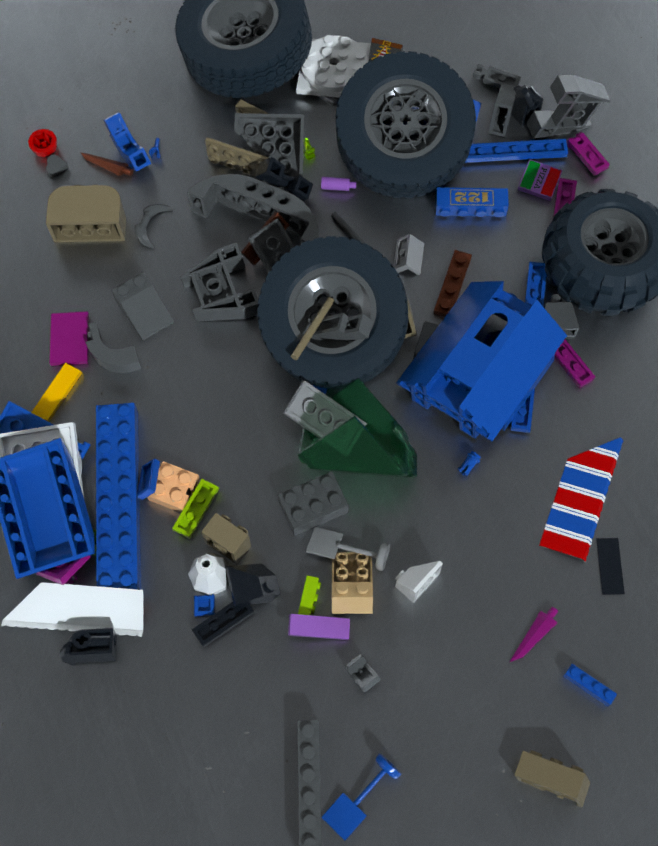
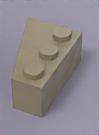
(553, 776)

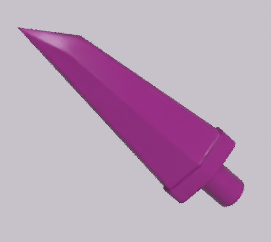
(540, 627)

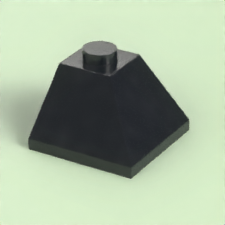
(252, 584)

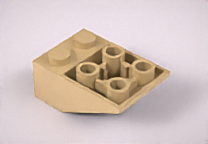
(352, 584)

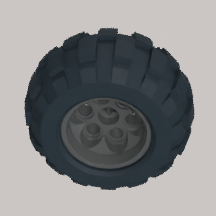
(604, 277)

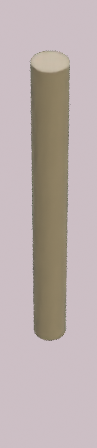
(312, 328)

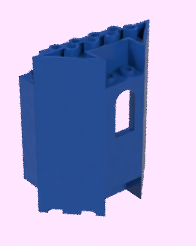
(479, 382)

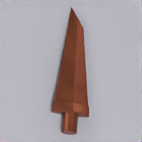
(111, 165)

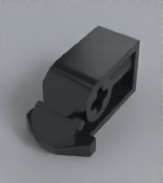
(525, 103)
(90, 646)

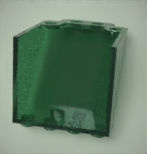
(353, 448)

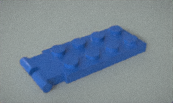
(17, 418)

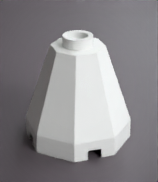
(209, 574)

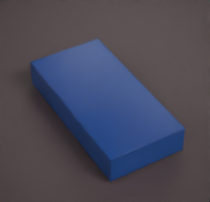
(148, 479)

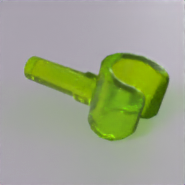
(309, 153)

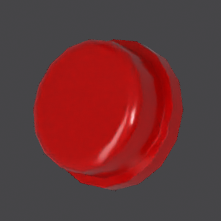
(43, 142)

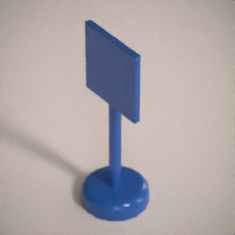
(345, 814)

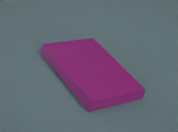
(69, 338)

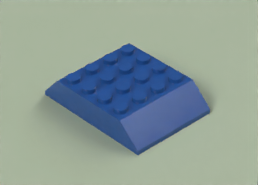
(43, 509)

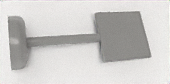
(327, 542)

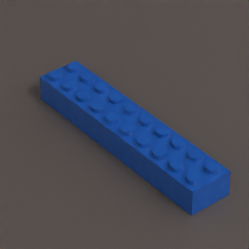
(116, 497)

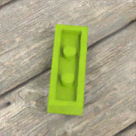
(195, 508)

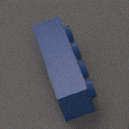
(590, 685)

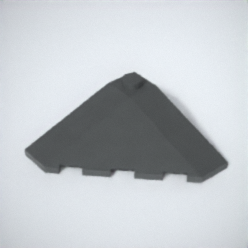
(275, 136)

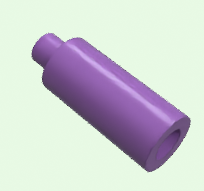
(336, 183)

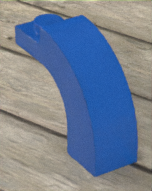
(128, 148)

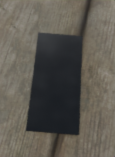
(610, 566)

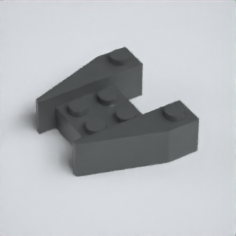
(577, 102)
(216, 288)

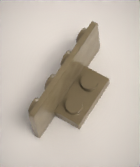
(233, 157)

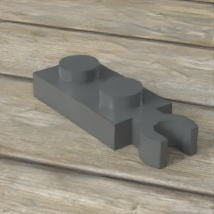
(496, 77)

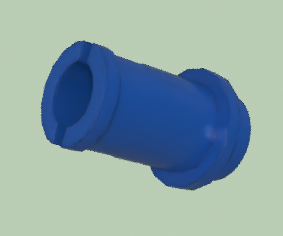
(469, 463)

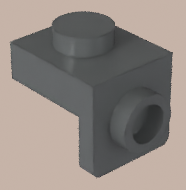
(362, 673)

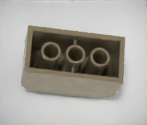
(86, 214)

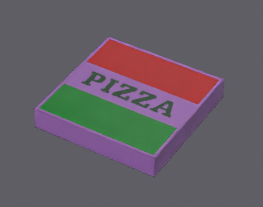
(540, 180)

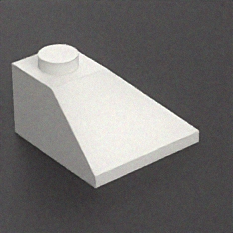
(417, 579)

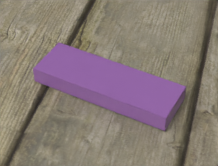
(319, 626)

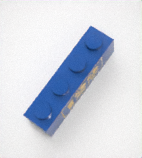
(472, 201)

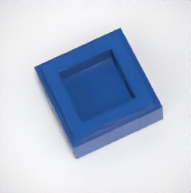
(204, 605)

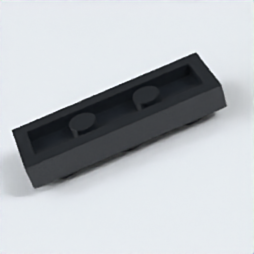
(221, 623)

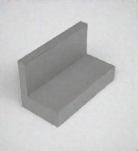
(408, 254)

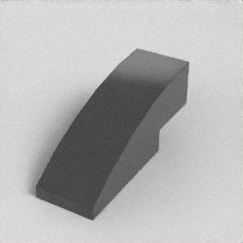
(344, 327)

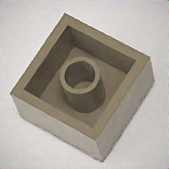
(226, 538)

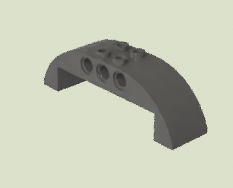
(254, 199)

